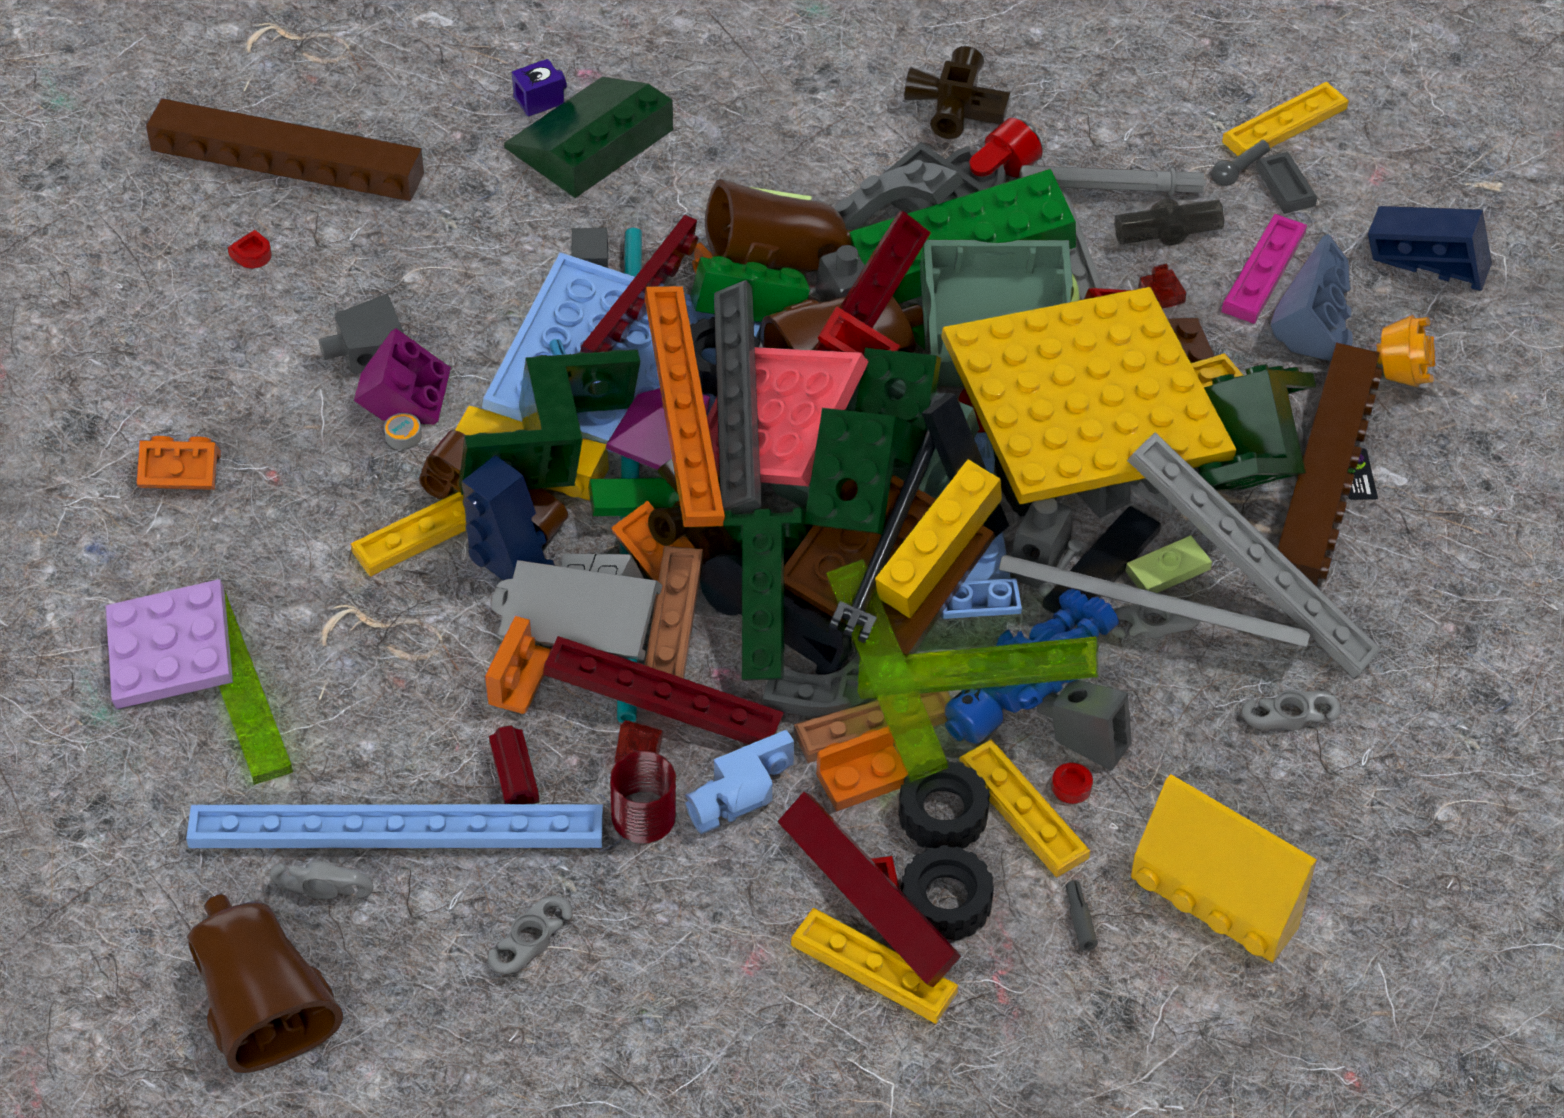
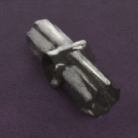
(1169, 221)

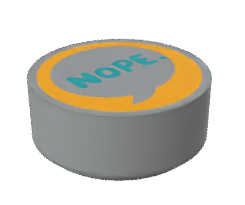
(402, 431)

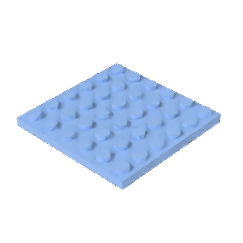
(569, 309)

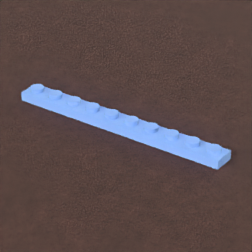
(396, 826)

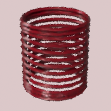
(626, 813)

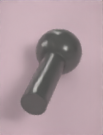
(1227, 172)

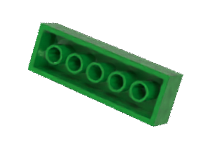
(1000, 214)

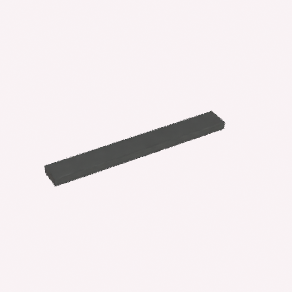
(737, 399)

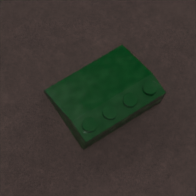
(594, 133)

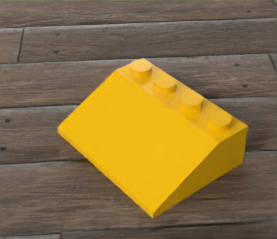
(1223, 869)

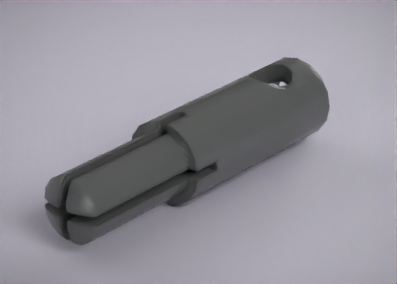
(1081, 916)

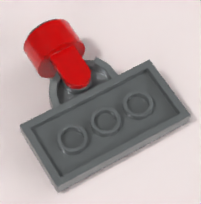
(1004, 153)

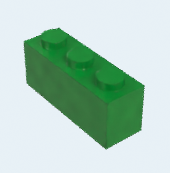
(770, 288)

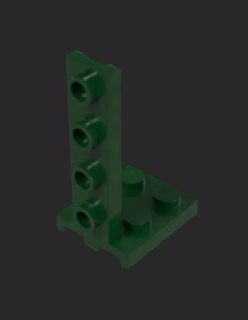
(764, 540)

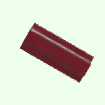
(513, 766)

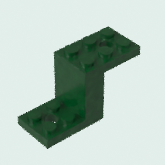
(549, 401)
(1260, 426)
(870, 441)

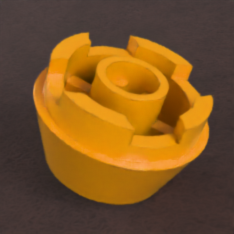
(1407, 351)

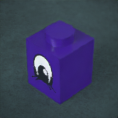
(538, 87)

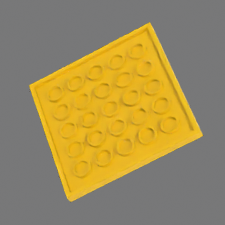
(1081, 390)

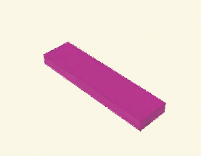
(1264, 268)

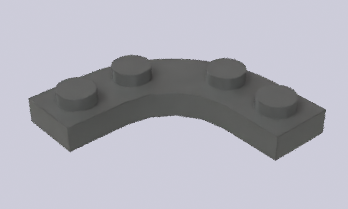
(916, 179)
(814, 693)

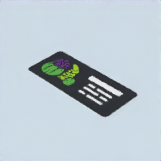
(1363, 483)

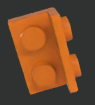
(177, 463)
(637, 539)
(516, 669)
(860, 768)

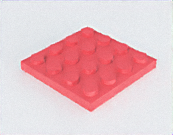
(790, 401)

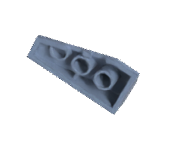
(1314, 306)

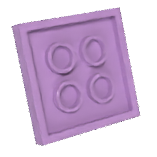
(168, 644)

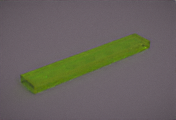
(998, 666)
(891, 680)
(251, 713)

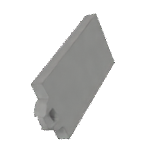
(578, 605)

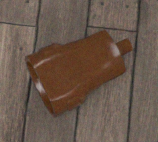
(771, 228)
(802, 322)
(259, 987)

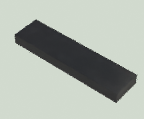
(956, 445)
(1111, 552)

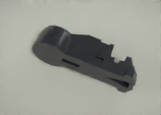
(804, 624)

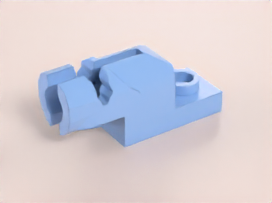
(740, 782)

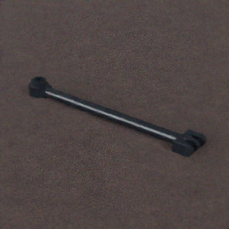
(856, 613)

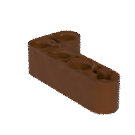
(442, 473)

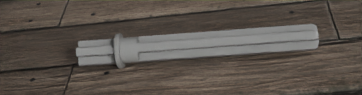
(1123, 179)

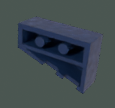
(1434, 240)
(500, 519)

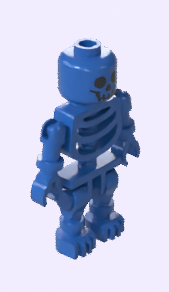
(978, 711)

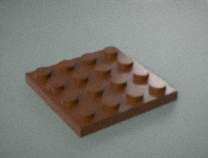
(834, 548)

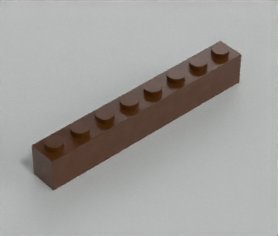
(285, 149)
(1327, 459)

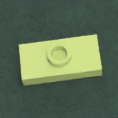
(1169, 565)

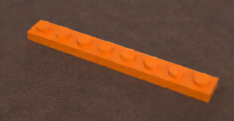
(684, 407)

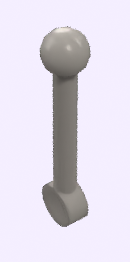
(1073, 549)

